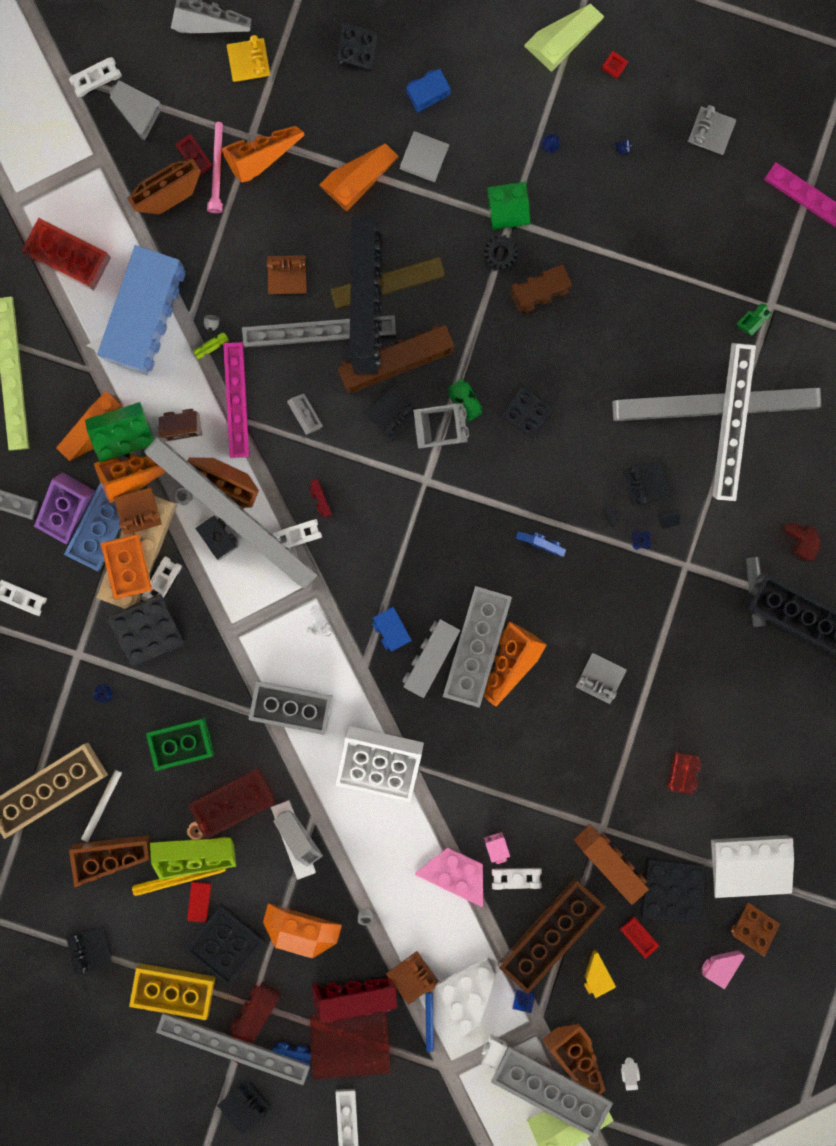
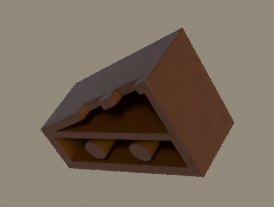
(540, 289)

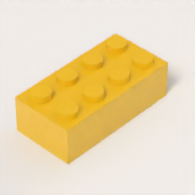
(172, 991)

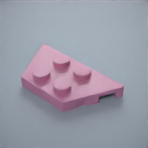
(455, 874)

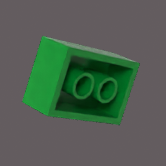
(119, 432)
(180, 744)

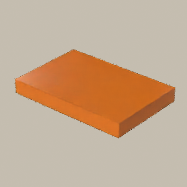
(126, 566)

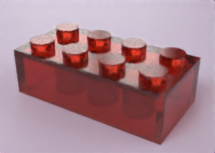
(66, 254)
(232, 803)

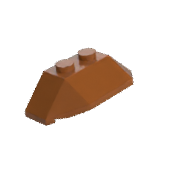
(165, 188)
(230, 480)

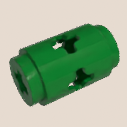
(459, 394)

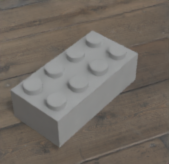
(290, 707)

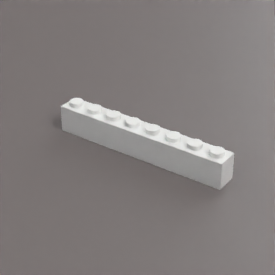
(734, 421)

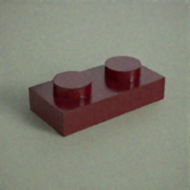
(190, 149)
(316, 491)

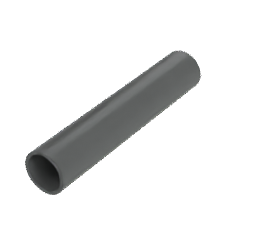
(753, 572)

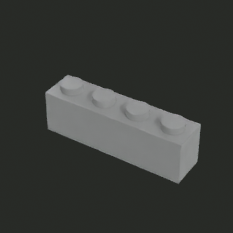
(431, 659)

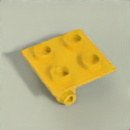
(248, 59)

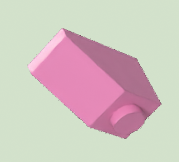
(497, 848)
(722, 967)

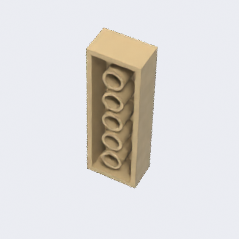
(151, 542)
(49, 789)

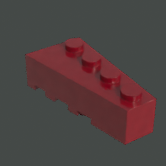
(353, 999)

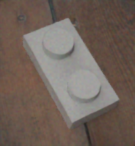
(304, 413)

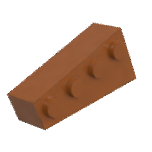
(106, 857)
(611, 865)

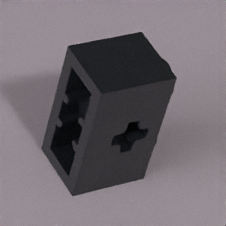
(218, 548)

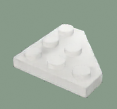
(467, 995)

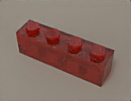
(255, 1013)

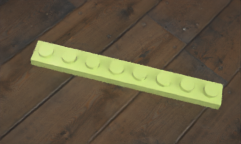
(12, 378)

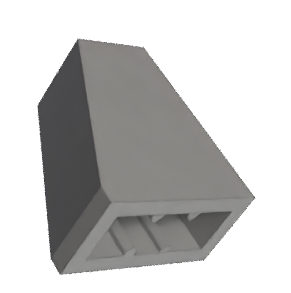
(136, 107)
(297, 838)

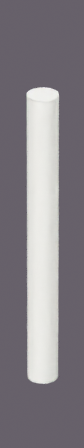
(101, 805)

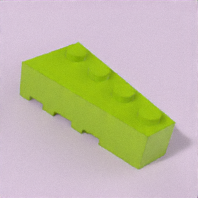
(191, 856)

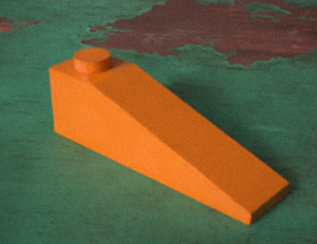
(353, 179)
(77, 440)
(515, 658)

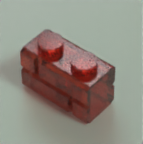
(684, 773)

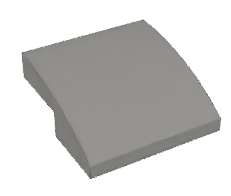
(424, 156)

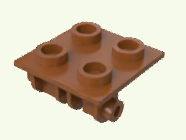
(287, 274)
(137, 511)
(755, 929)
(412, 977)

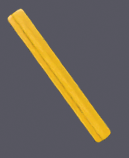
(158, 884)

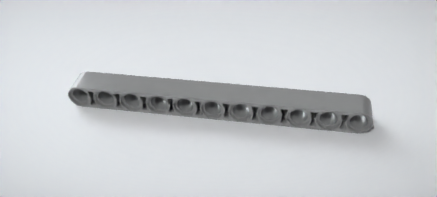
(713, 404)
(230, 512)

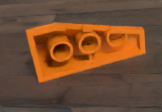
(255, 156)
(126, 475)

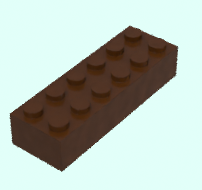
(401, 357)
(551, 935)

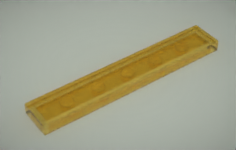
(396, 280)

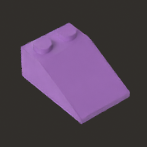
(64, 507)

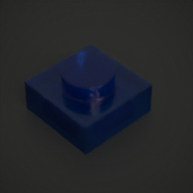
(523, 1001)

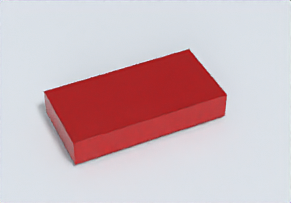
(199, 902)
(639, 937)

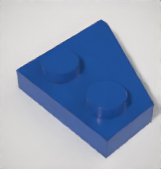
(539, 541)

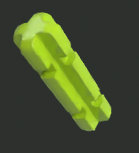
(210, 345)

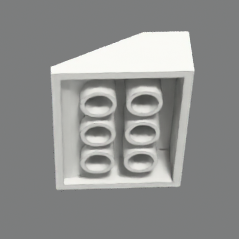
(379, 763)
(752, 866)

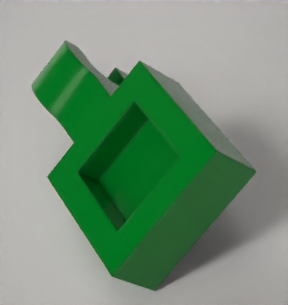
(754, 320)

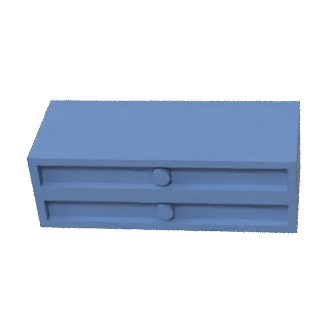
(141, 310)

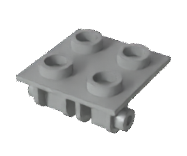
(712, 130)
(601, 678)

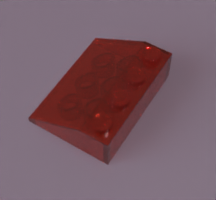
(350, 1046)

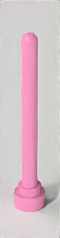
(214, 204)

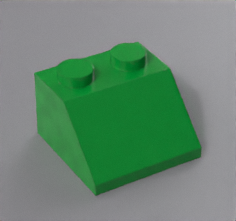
(508, 205)

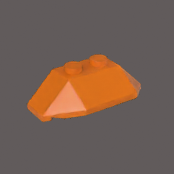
(299, 931)

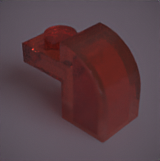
(808, 541)

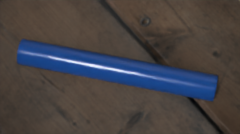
(429, 1022)

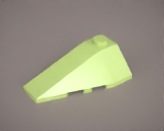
(558, 39)
(555, 1132)

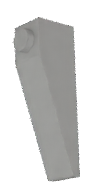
(200, 17)

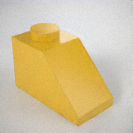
(597, 976)

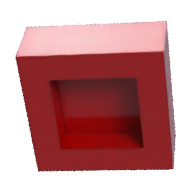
(614, 65)

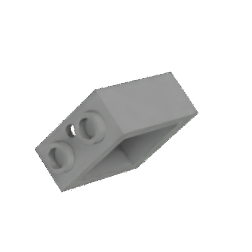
(423, 425)

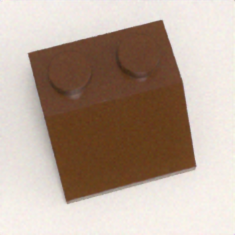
(180, 426)

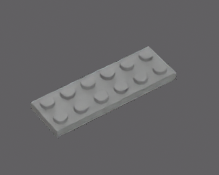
(477, 646)
(551, 1092)

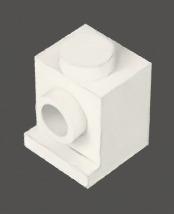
(493, 1051)

